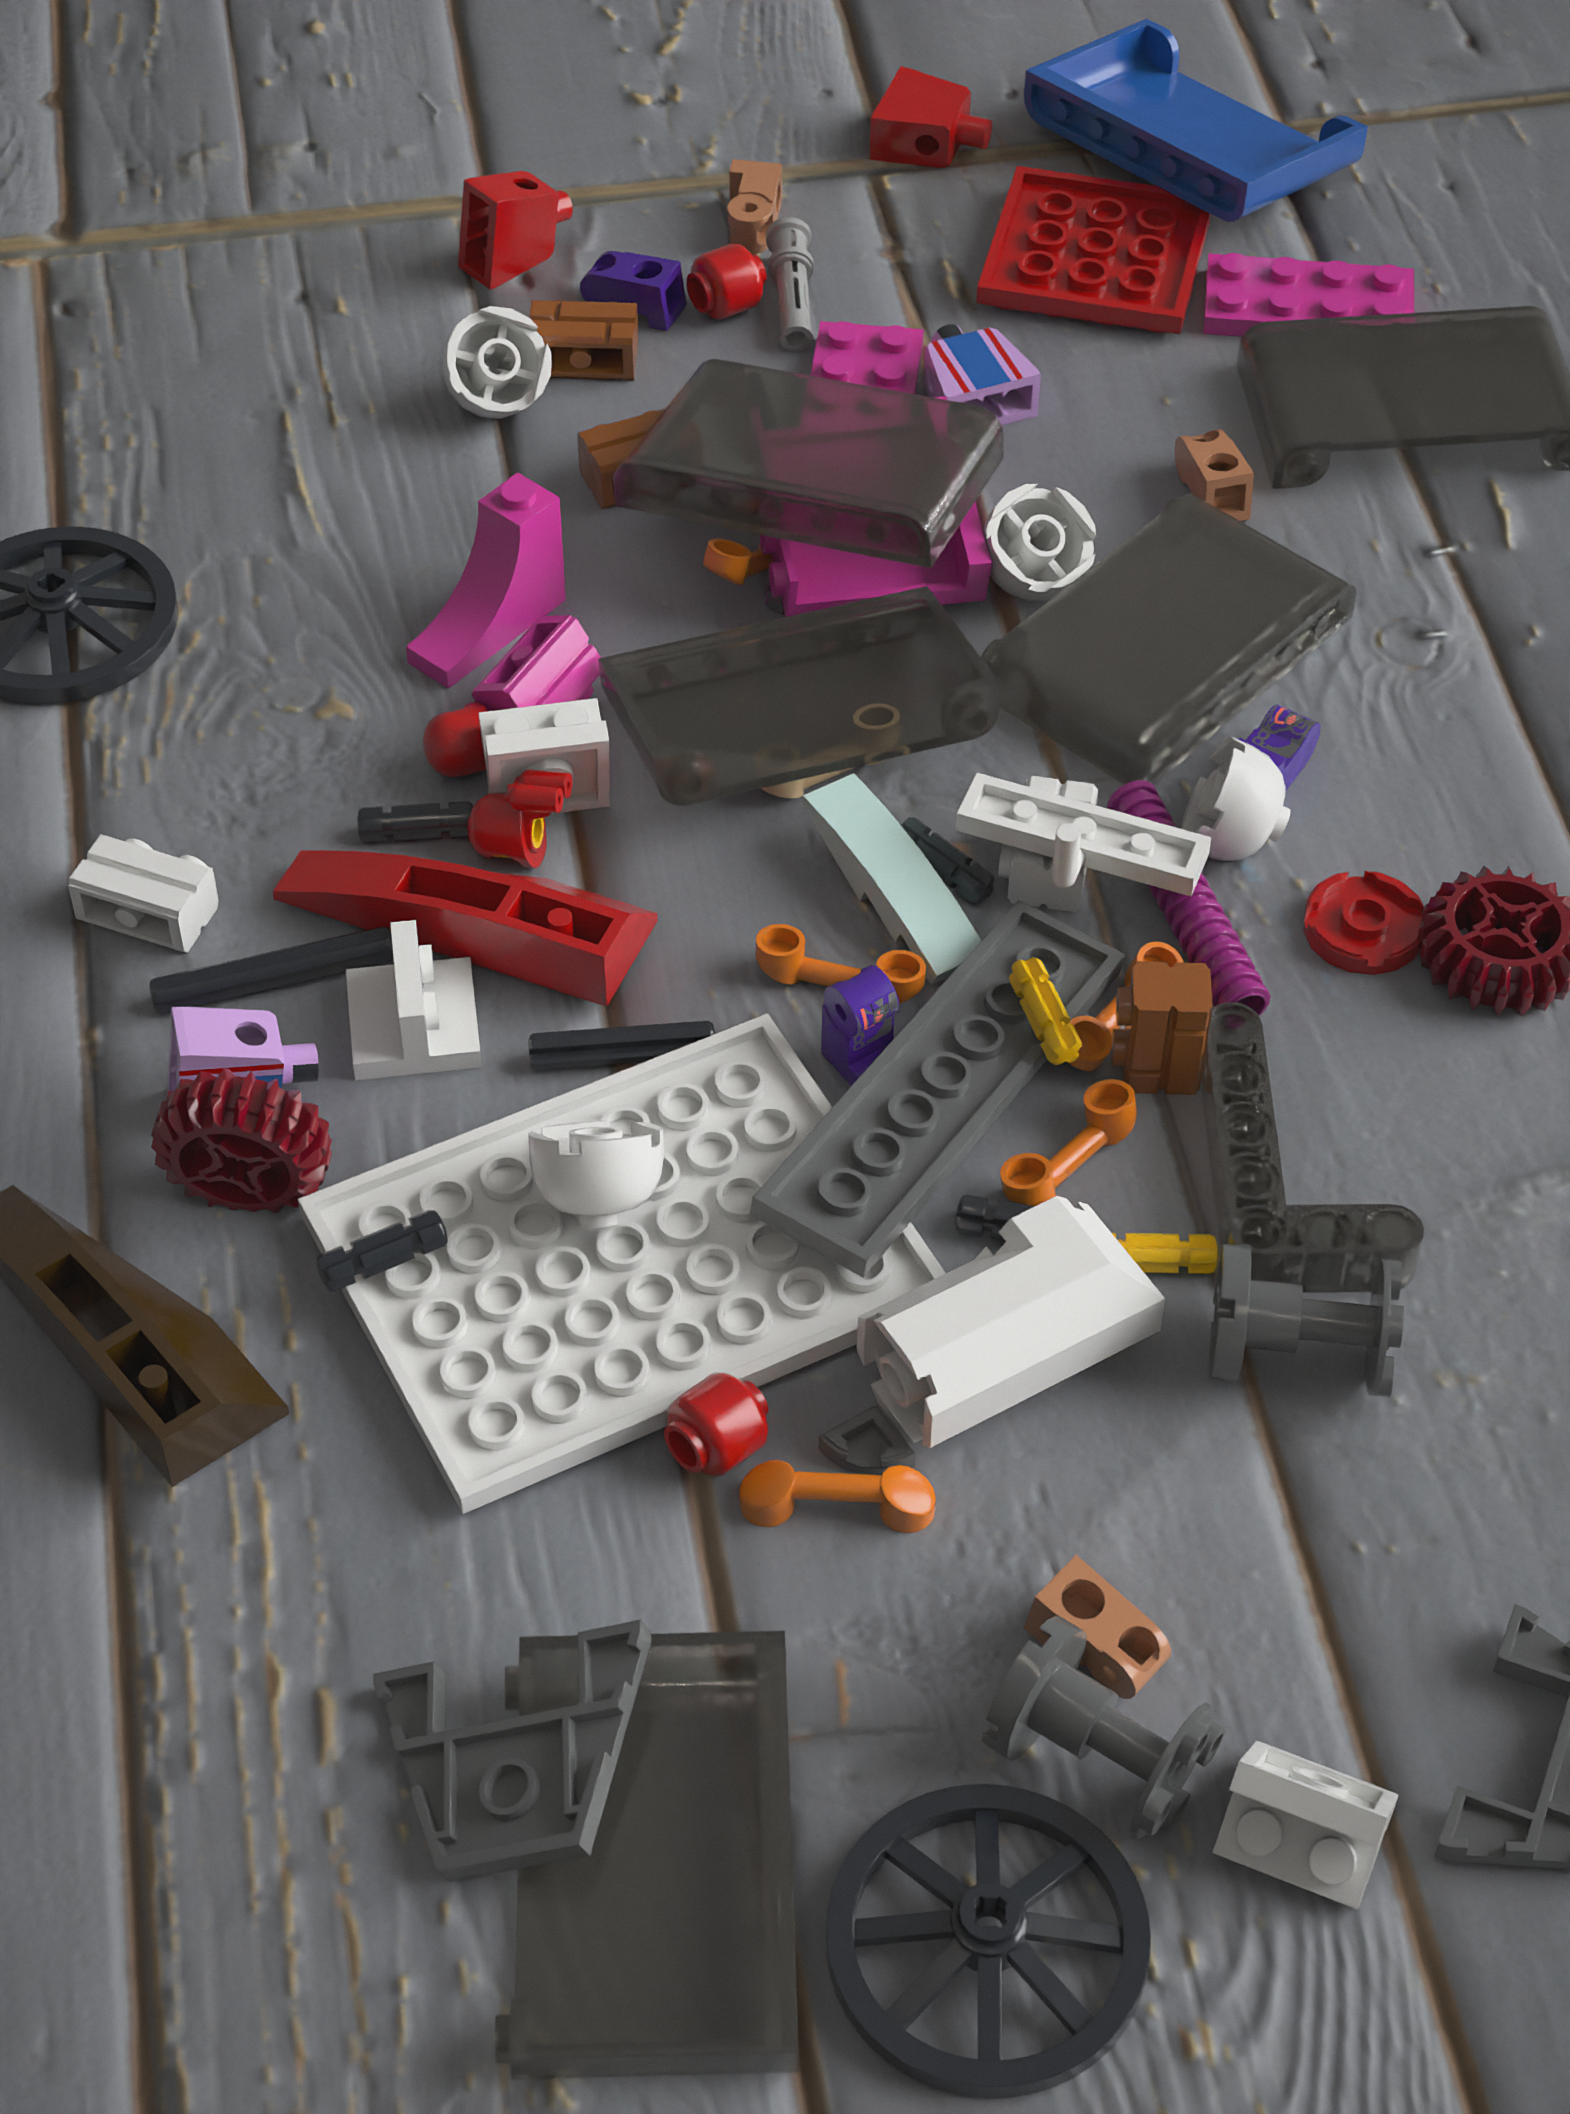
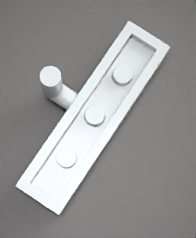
(1082, 835)

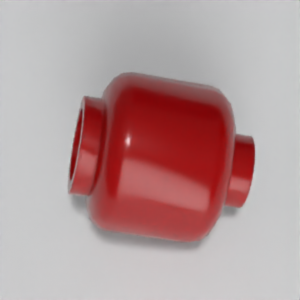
(726, 281)
(716, 1424)

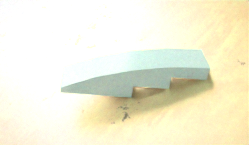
(893, 873)

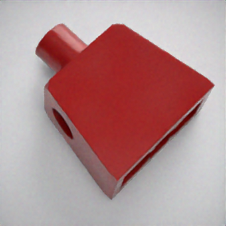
(924, 121)
(508, 225)

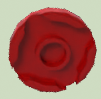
(1363, 922)

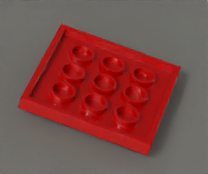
(1094, 251)

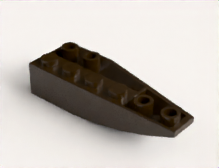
(135, 1342)

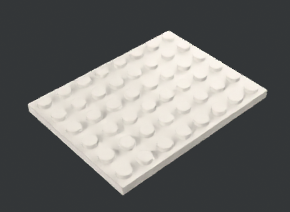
(569, 1339)

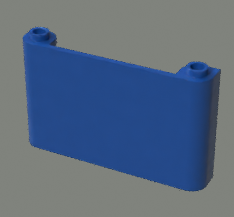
(1200, 145)

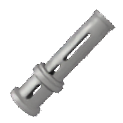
(791, 270)

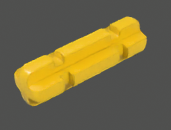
(1045, 1011)
(1167, 1253)

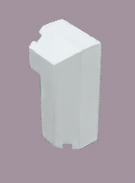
(1007, 1323)

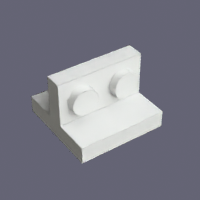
(550, 738)
(412, 1012)
(1304, 1823)

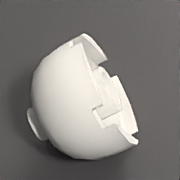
(496, 363)
(1039, 541)
(1238, 802)
(596, 1168)

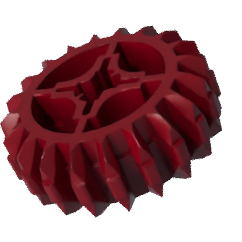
(1499, 956)
(241, 1142)

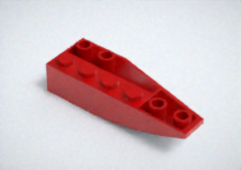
(497, 919)

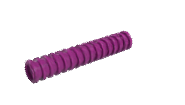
(1198, 919)

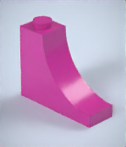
(506, 584)

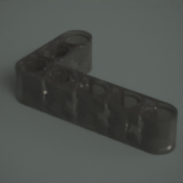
(1307, 1245)

